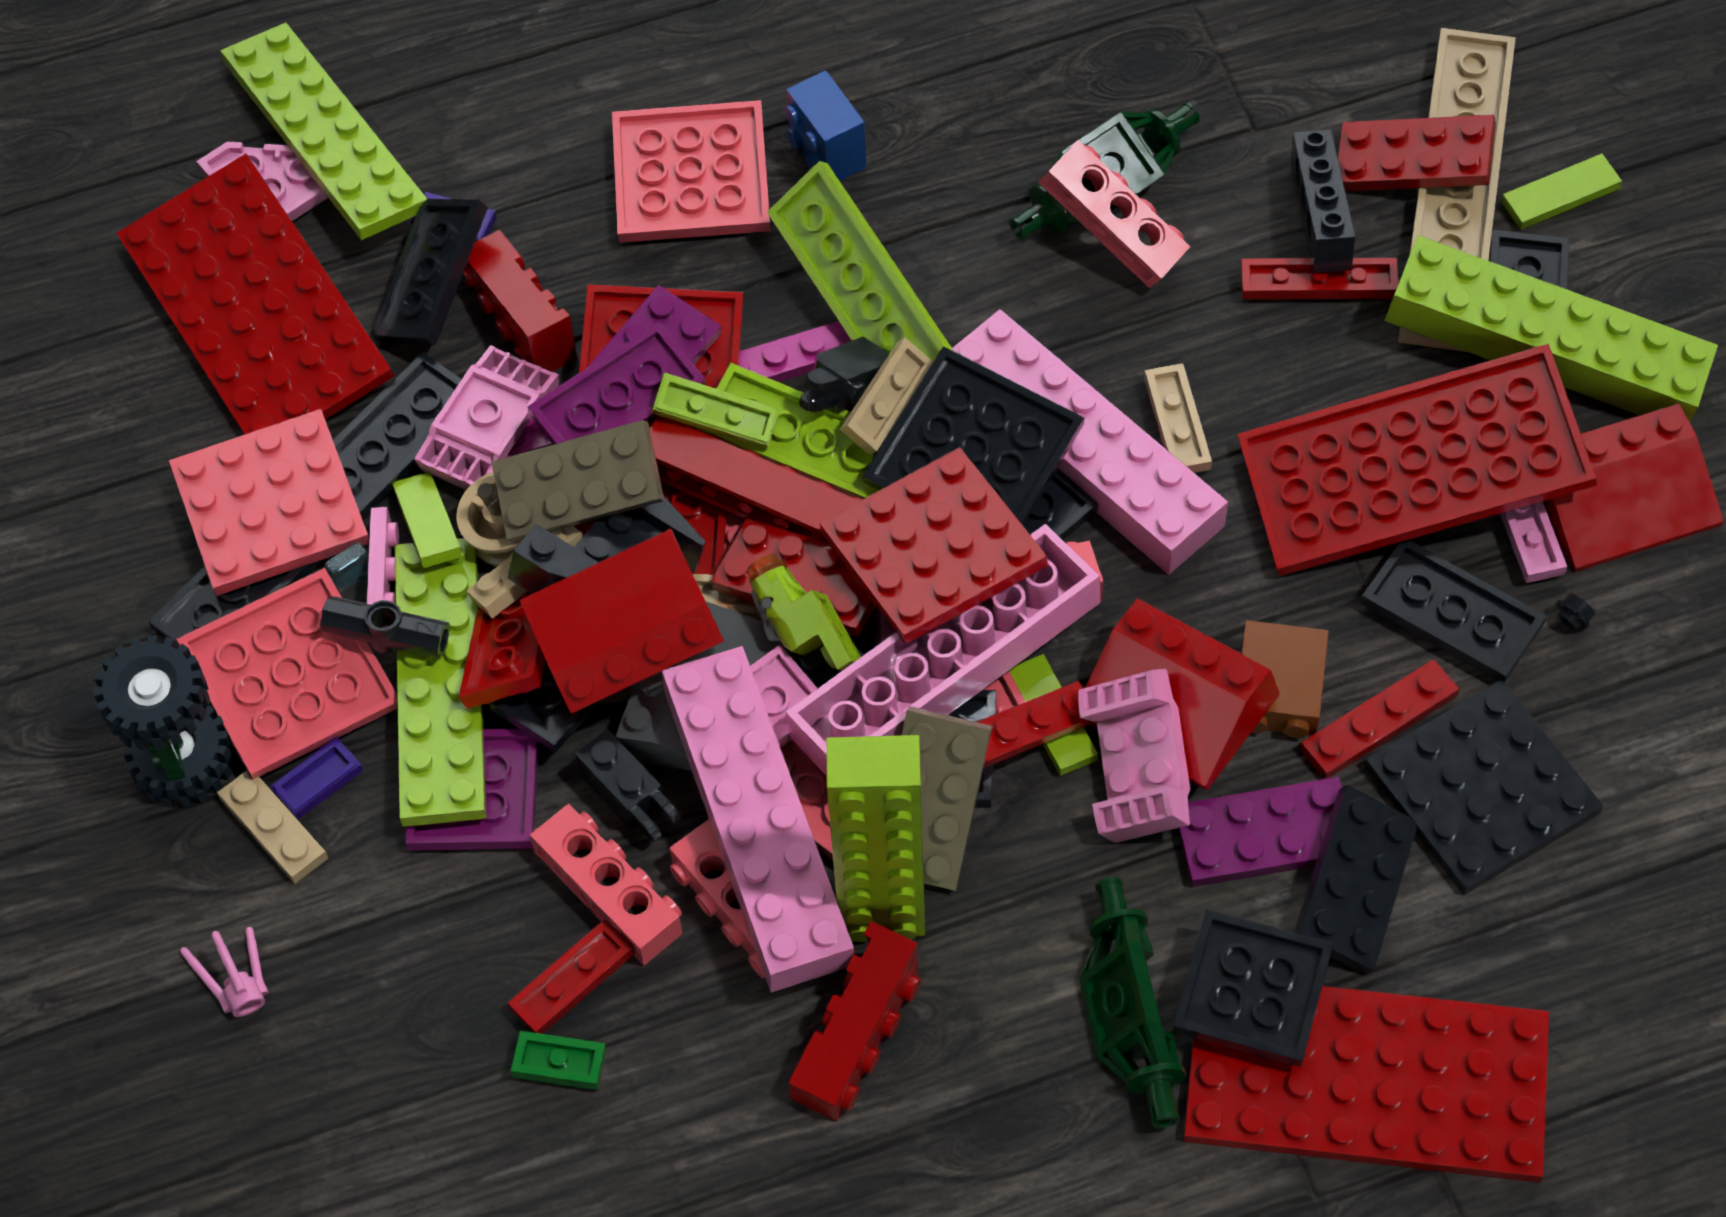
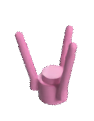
(241, 993)

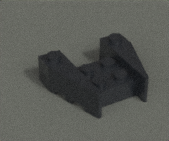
(547, 559)

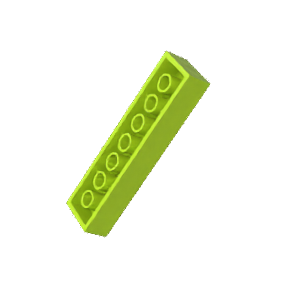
(1593, 343)
(877, 832)

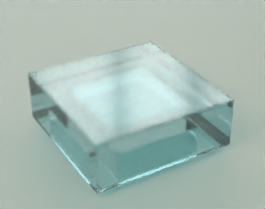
(348, 566)

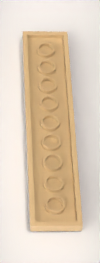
(1468, 80)

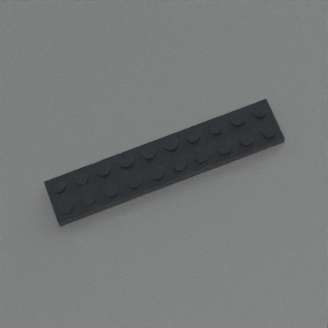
(374, 454)

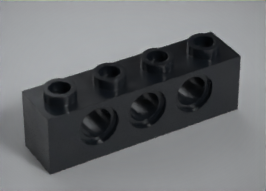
(1322, 201)

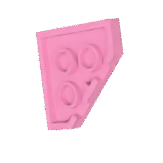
(279, 168)

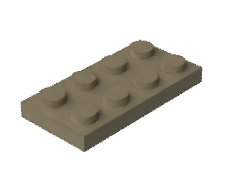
(578, 480)
(951, 775)

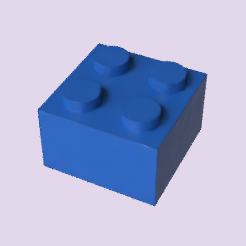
(825, 126)

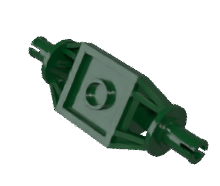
(1121, 152)
(1124, 1007)

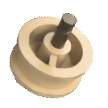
(482, 522)

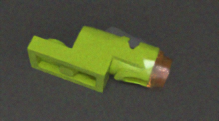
(797, 617)

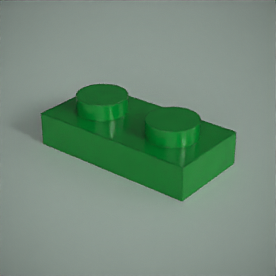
(558, 1060)

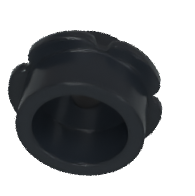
(1575, 612)

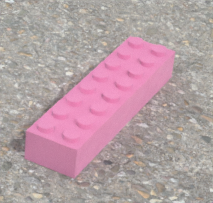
(1119, 465)
(950, 661)
(757, 819)

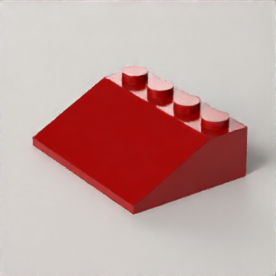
(1646, 492)
(621, 621)
(1215, 687)

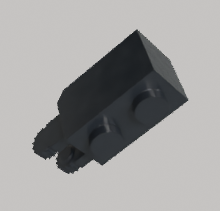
(842, 375)
(624, 784)

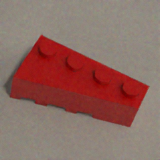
(519, 304)
(857, 1023)

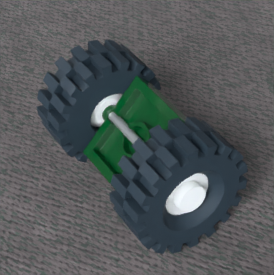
(156, 708)

